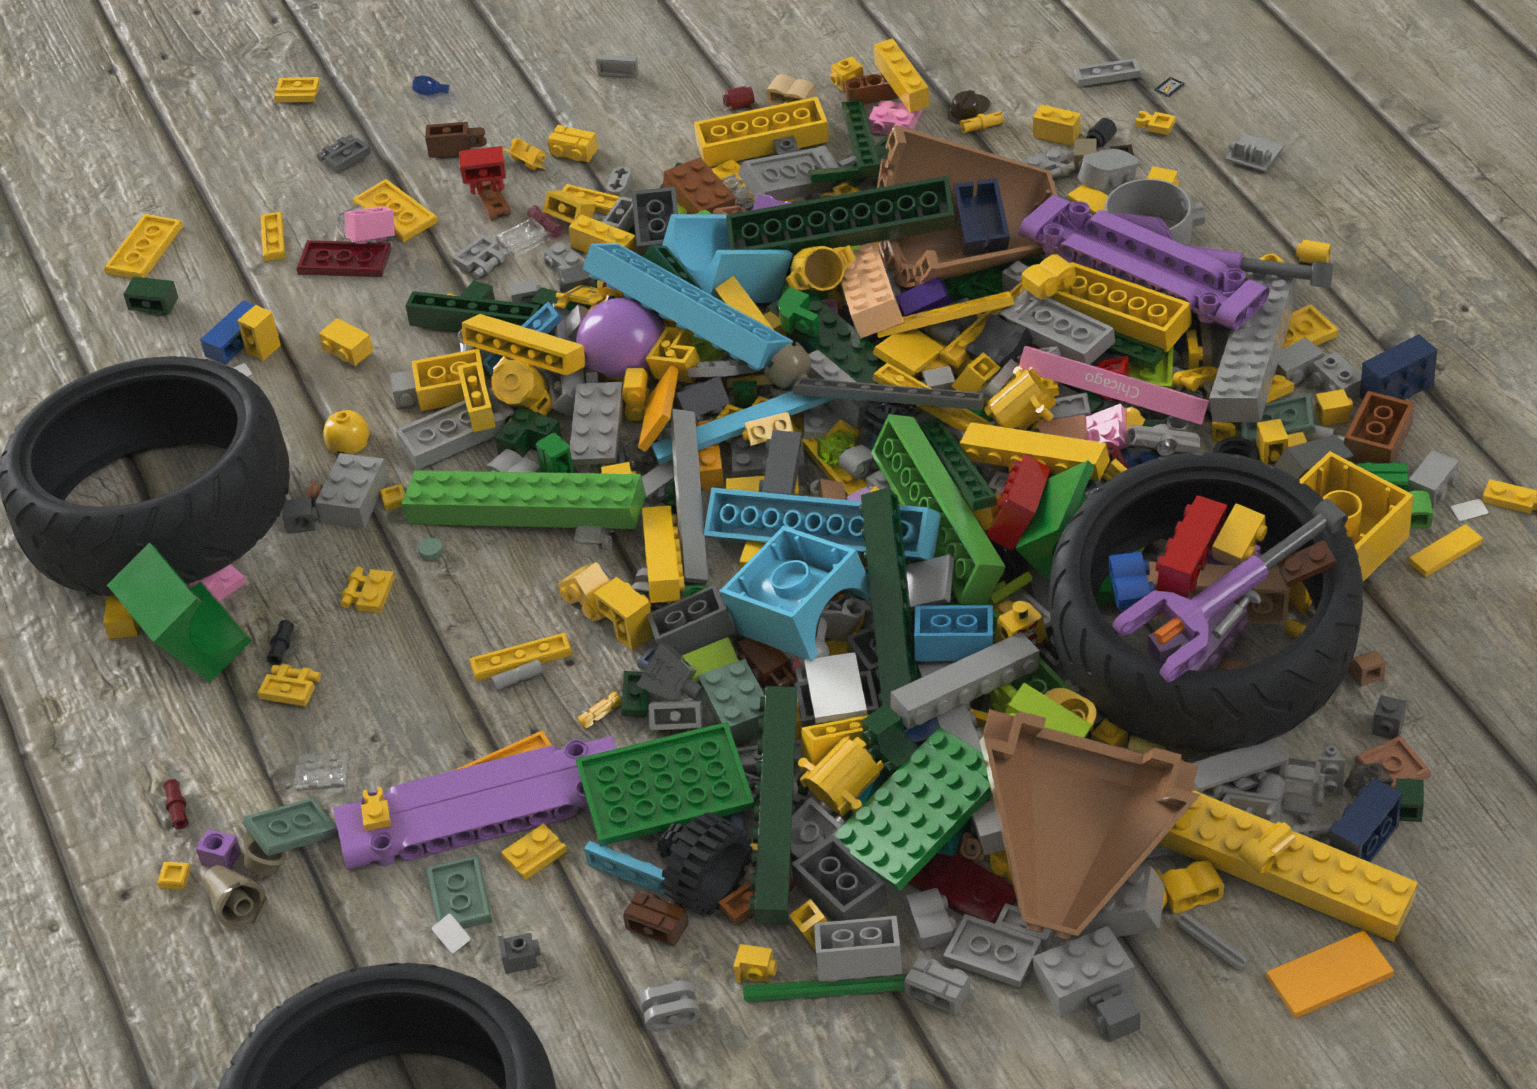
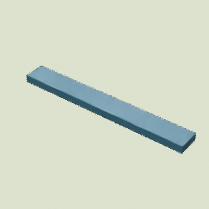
(733, 424)

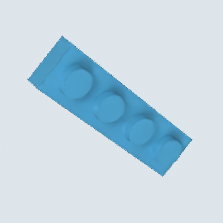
(542, 321)

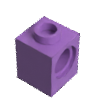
(218, 849)

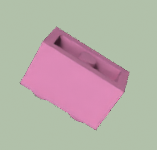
(369, 224)

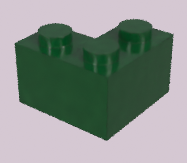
(524, 431)
(887, 739)

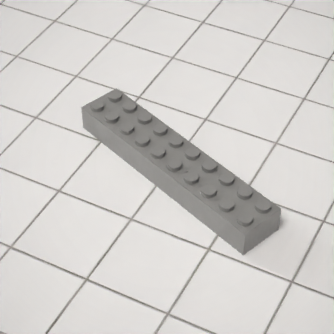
(1253, 354)

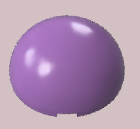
(619, 336)

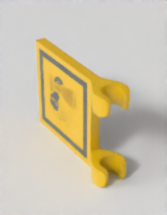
(580, 294)

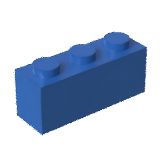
(225, 338)

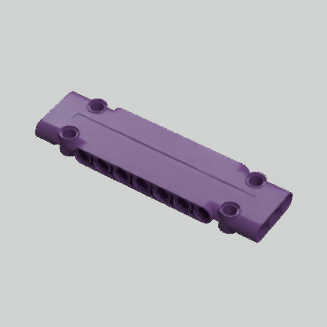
(1145, 259)
(470, 805)

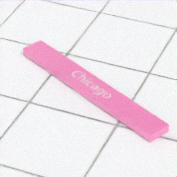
(1114, 385)

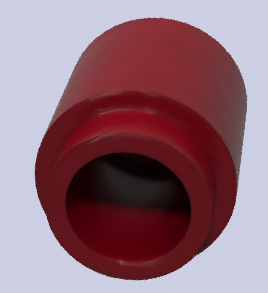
(738, 97)

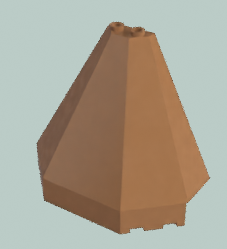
(1076, 815)

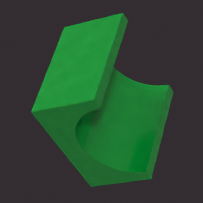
(1058, 504)
(179, 618)

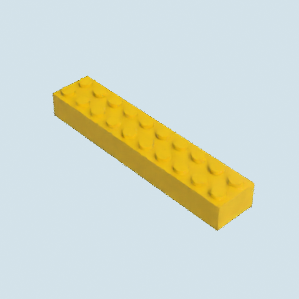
(1303, 872)

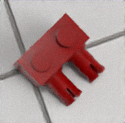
(482, 166)

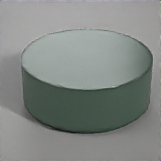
(430, 549)

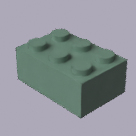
(733, 697)

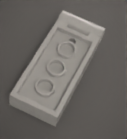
(787, 174)
(1061, 326)
(448, 432)

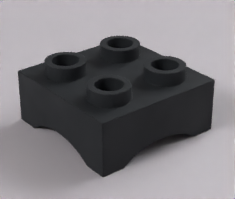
(999, 341)

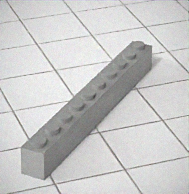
(962, 725)

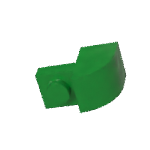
(796, 314)

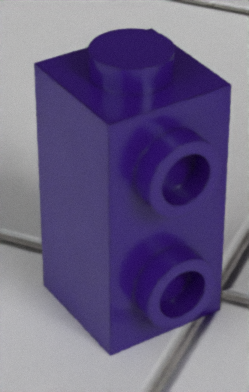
(924, 298)

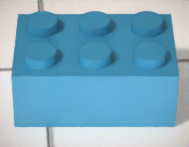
(952, 631)

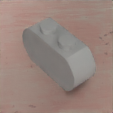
(1107, 169)

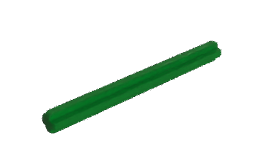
(818, 988)

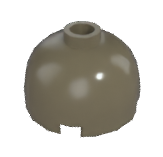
(788, 366)

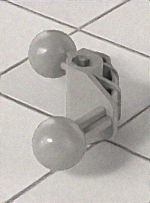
(838, 621)

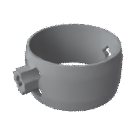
(1161, 199)

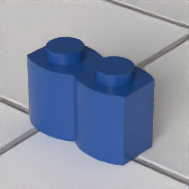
(1129, 578)

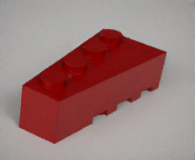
(1018, 501)
(1190, 547)

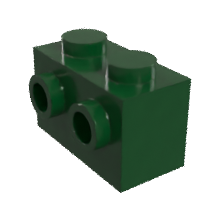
(150, 295)

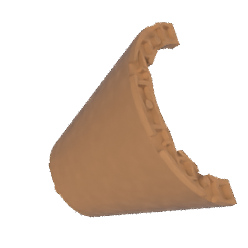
(939, 254)

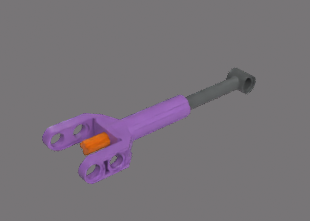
(1319, 273)
(1193, 615)

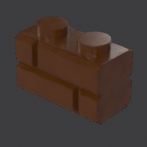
(656, 918)

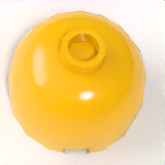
(346, 432)

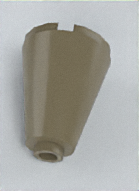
(235, 897)

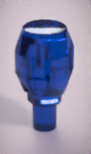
(427, 85)

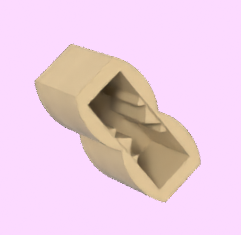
(787, 89)

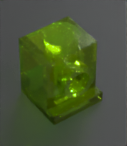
(832, 447)

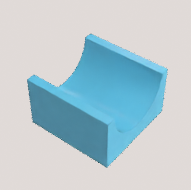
(704, 251)
(787, 587)

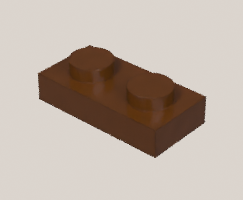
(1306, 563)

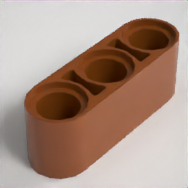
(869, 89)

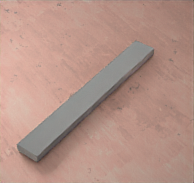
(688, 496)

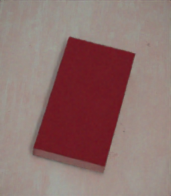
(344, 258)
(966, 886)

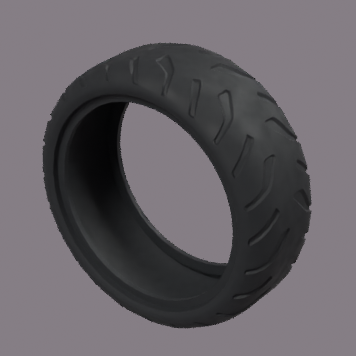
(131, 410)
(1200, 707)
(384, 1014)

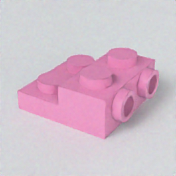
(890, 114)
(1108, 426)
(222, 582)

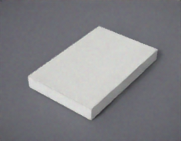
(835, 687)

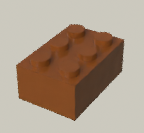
(698, 187)
(1379, 428)

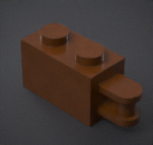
(450, 138)
(767, 663)

